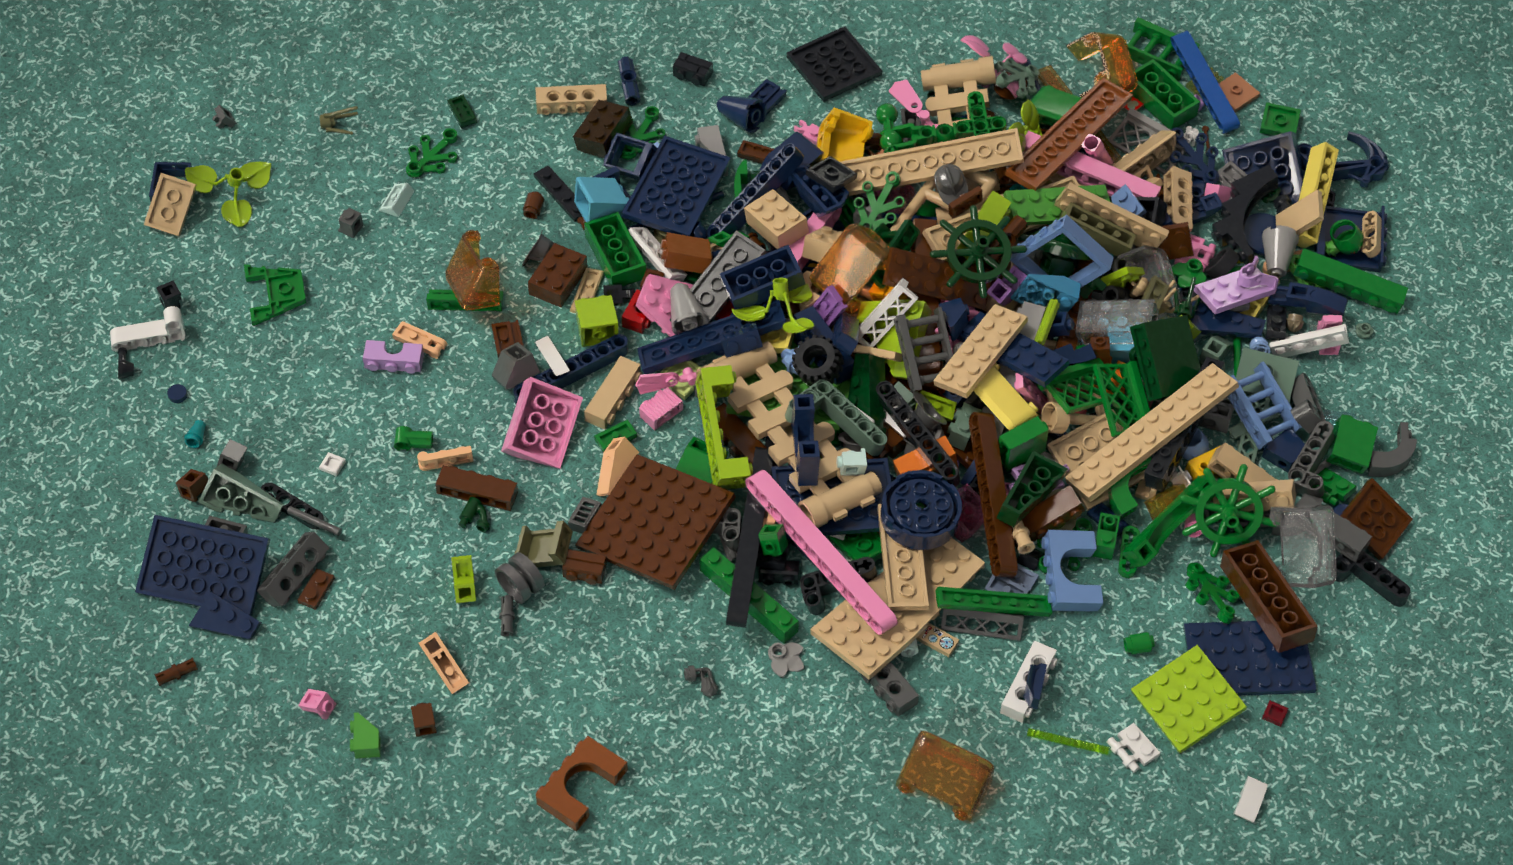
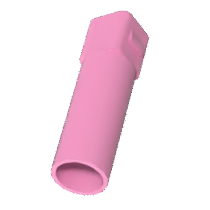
(1096, 149)

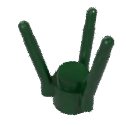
(1186, 307)

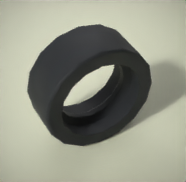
(1222, 263)

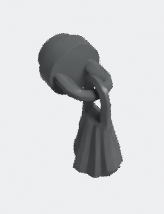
(708, 685)

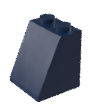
(811, 155)

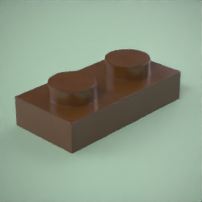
(316, 589)

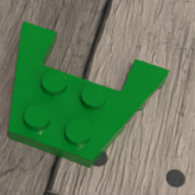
(284, 291)

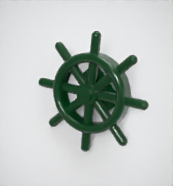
(1057, 254)

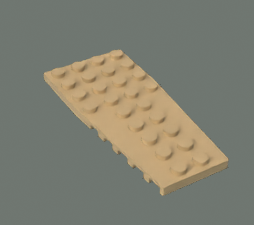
(867, 651)

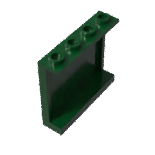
(1165, 355)

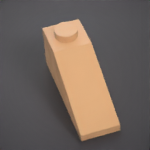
(443, 662)

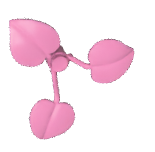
(982, 49)

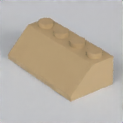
(1152, 152)

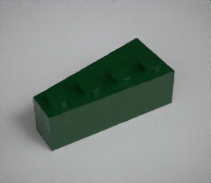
(866, 375)
(1033, 484)

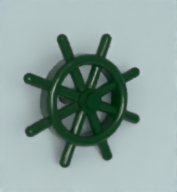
(978, 251)

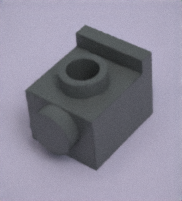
(348, 220)

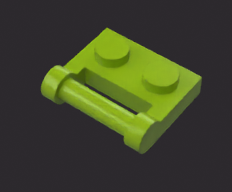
(1122, 276)

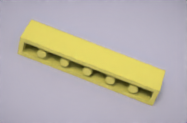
(1317, 176)

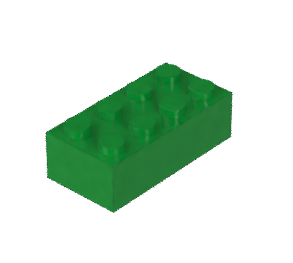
(1164, 95)
(615, 249)

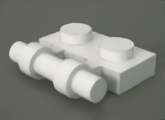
(1137, 743)

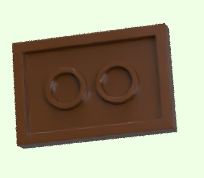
(1178, 242)

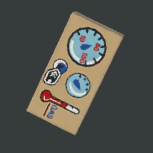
(938, 640)

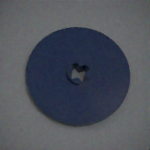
(1254, 229)

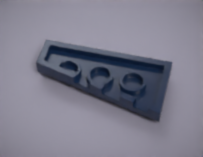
(1226, 322)

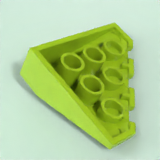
(890, 340)

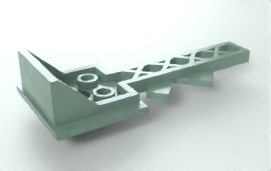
(1284, 373)

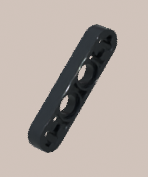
(294, 502)

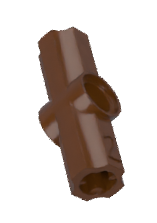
(1013, 231)

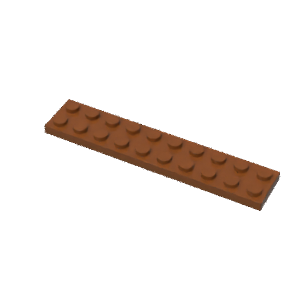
(1068, 134)

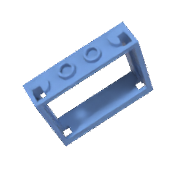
(1065, 225)

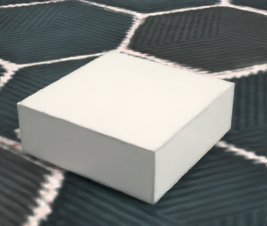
(332, 464)

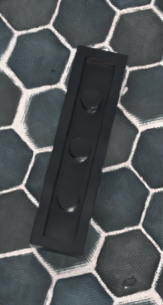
(558, 190)

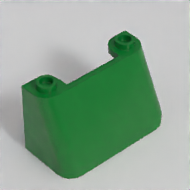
(1052, 104)

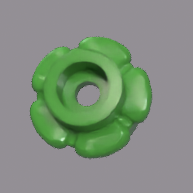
(1331, 249)

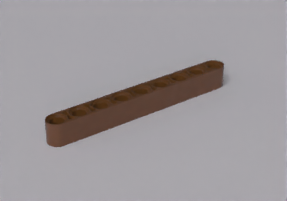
(992, 494)

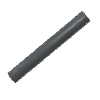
(314, 520)

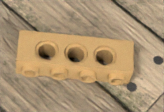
(569, 98)
(1178, 195)

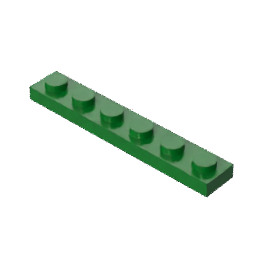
(993, 601)

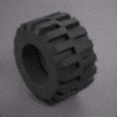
(811, 348)

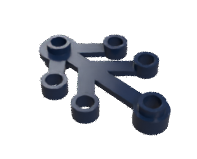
(1196, 158)

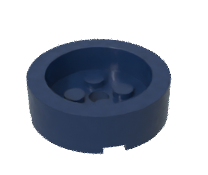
(912, 525)

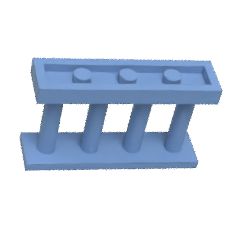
(1248, 415)

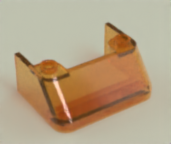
(1114, 56)

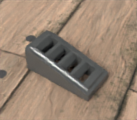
(579, 526)

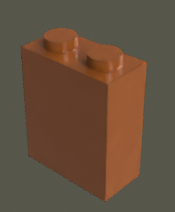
(686, 252)

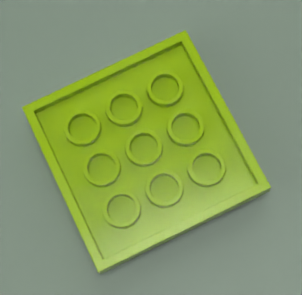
(1188, 699)

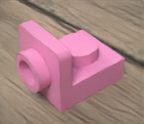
(318, 702)

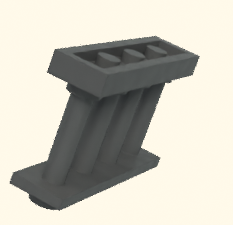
(908, 344)

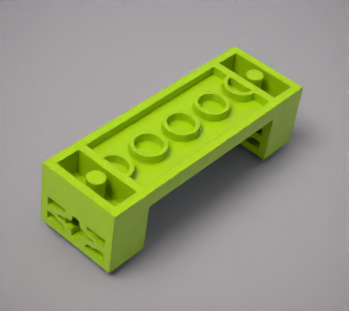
(710, 385)

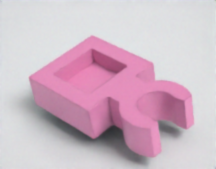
(809, 132)

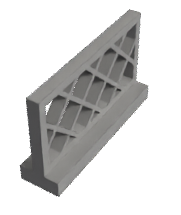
(1144, 125)

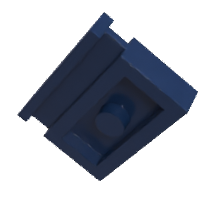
(769, 93)

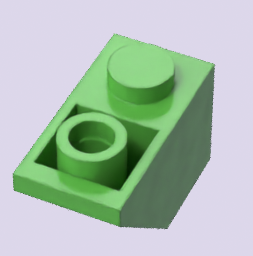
(366, 738)

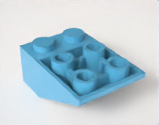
(1041, 288)

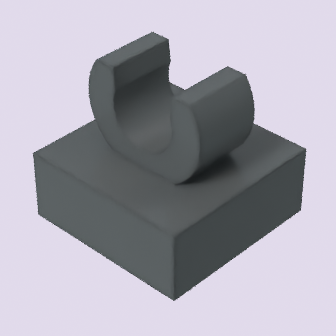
(223, 117)

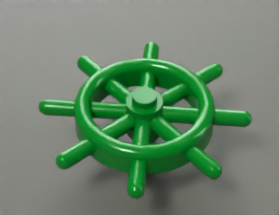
(1227, 510)

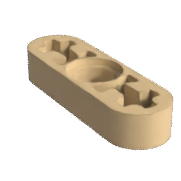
(1369, 250)

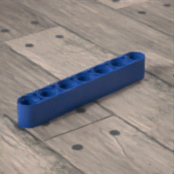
(1205, 82)

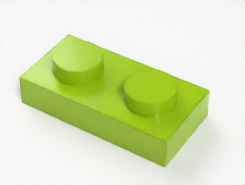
(942, 405)

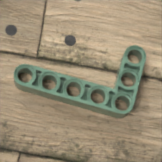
(845, 415)

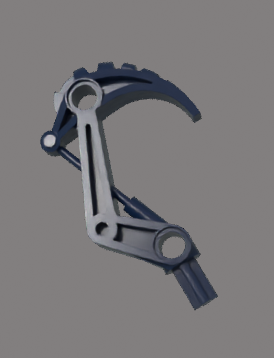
(1370, 169)

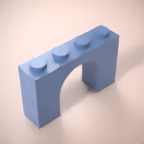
(1063, 593)

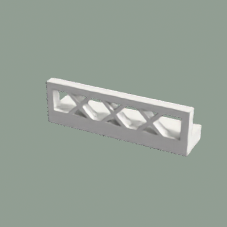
(651, 249)
(876, 314)
(1310, 341)

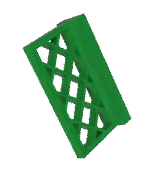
(1073, 375)
(1134, 390)

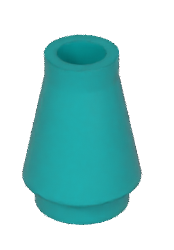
(195, 435)

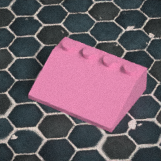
(542, 423)

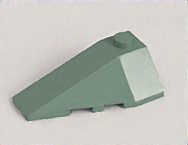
(236, 493)

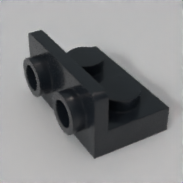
(788, 577)

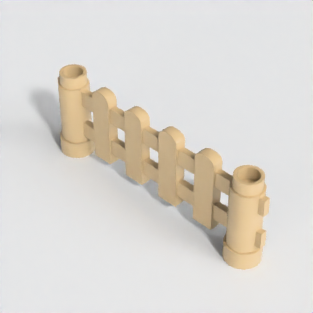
(951, 76)
(825, 502)

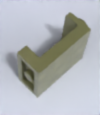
(545, 546)

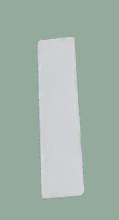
(552, 356)

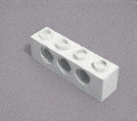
(1012, 705)

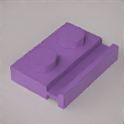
(830, 305)

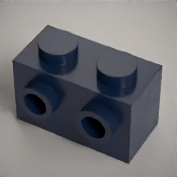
(740, 340)

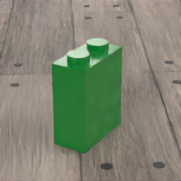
(1021, 441)
(1352, 444)

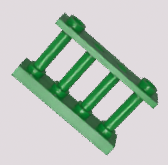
(1156, 35)

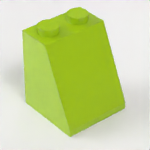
(596, 319)

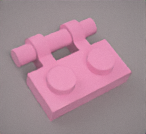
(1199, 247)

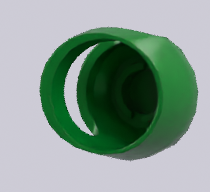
(1348, 241)

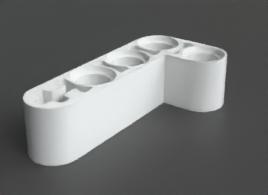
(150, 333)

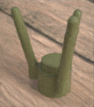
(328, 120)

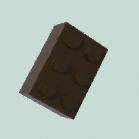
(601, 126)

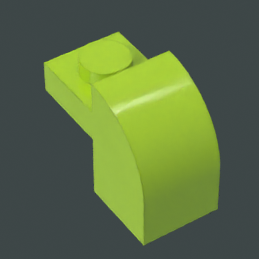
(463, 579)

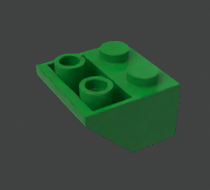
(696, 461)

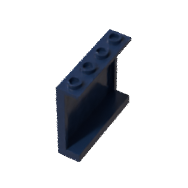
(1359, 259)

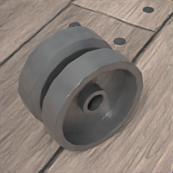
(519, 577)

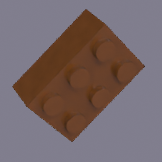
(557, 275)

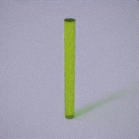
(1068, 741)

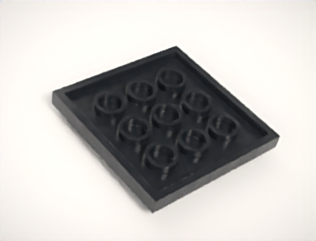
(834, 63)

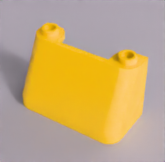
(843, 135)

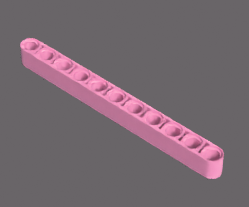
(821, 552)

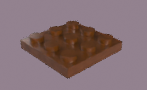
(1377, 515)

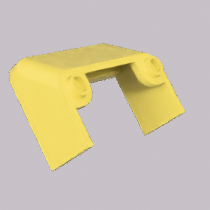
(1004, 400)

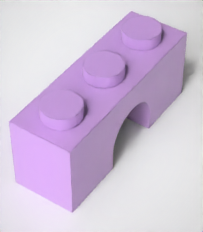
(407, 360)

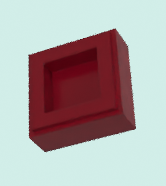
(1275, 713)

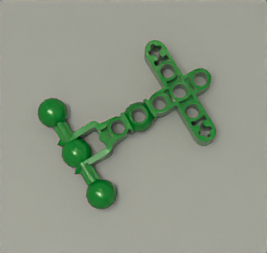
(925, 135)

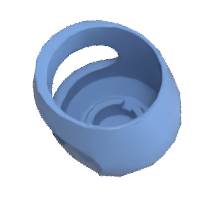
(1197, 446)

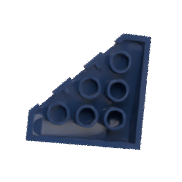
(1278, 152)

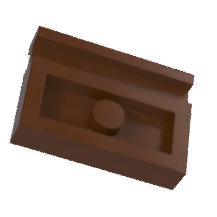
(506, 334)

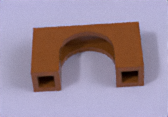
(588, 756)

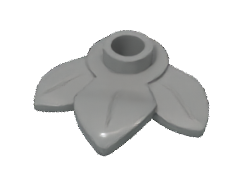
(787, 660)

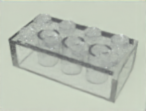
(1113, 319)

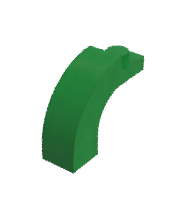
(1120, 496)

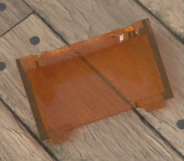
(851, 264)
(472, 279)
(946, 774)

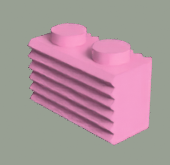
(660, 408)

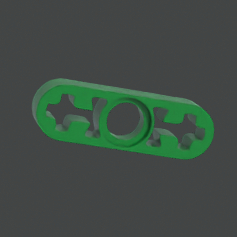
(1122, 559)

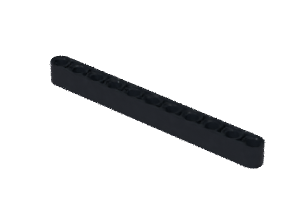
(748, 548)

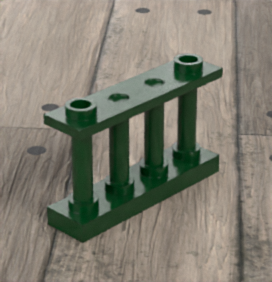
(902, 239)

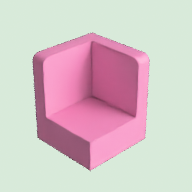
(1222, 191)

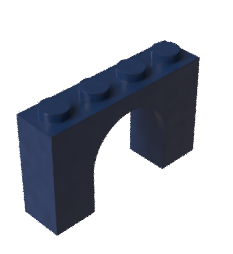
(805, 448)

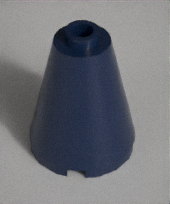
(743, 111)

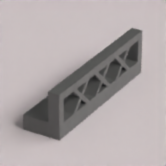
(987, 616)

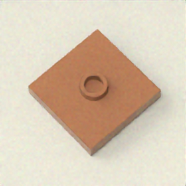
(1238, 91)

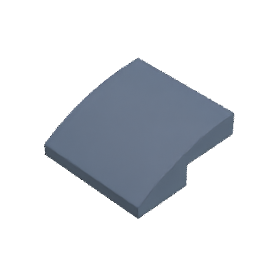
(1021, 583)

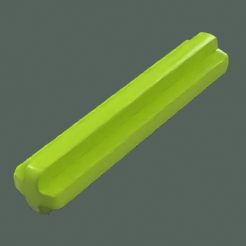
(1047, 321)

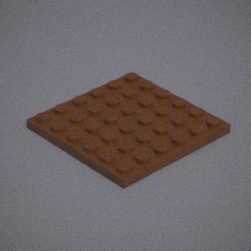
(656, 521)

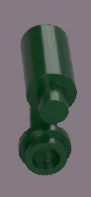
(469, 512)

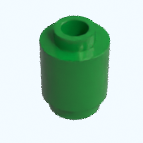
(1139, 643)

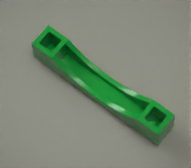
(1150, 540)

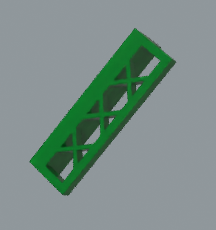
(447, 301)

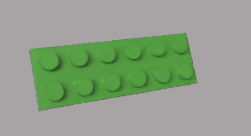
(1038, 206)

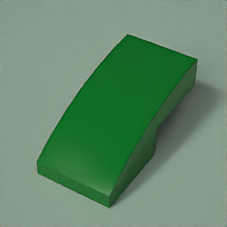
(722, 238)

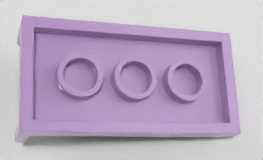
(1237, 288)

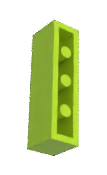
(993, 210)

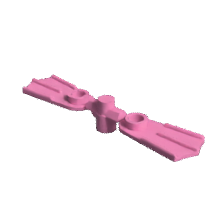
(905, 95)
(658, 381)

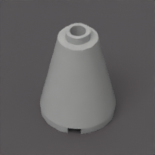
(1279, 249)
(685, 309)

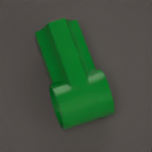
(407, 438)

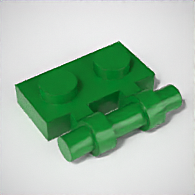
(1335, 487)

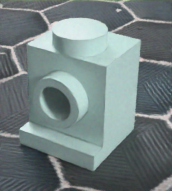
(852, 462)

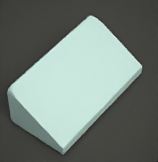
(397, 199)

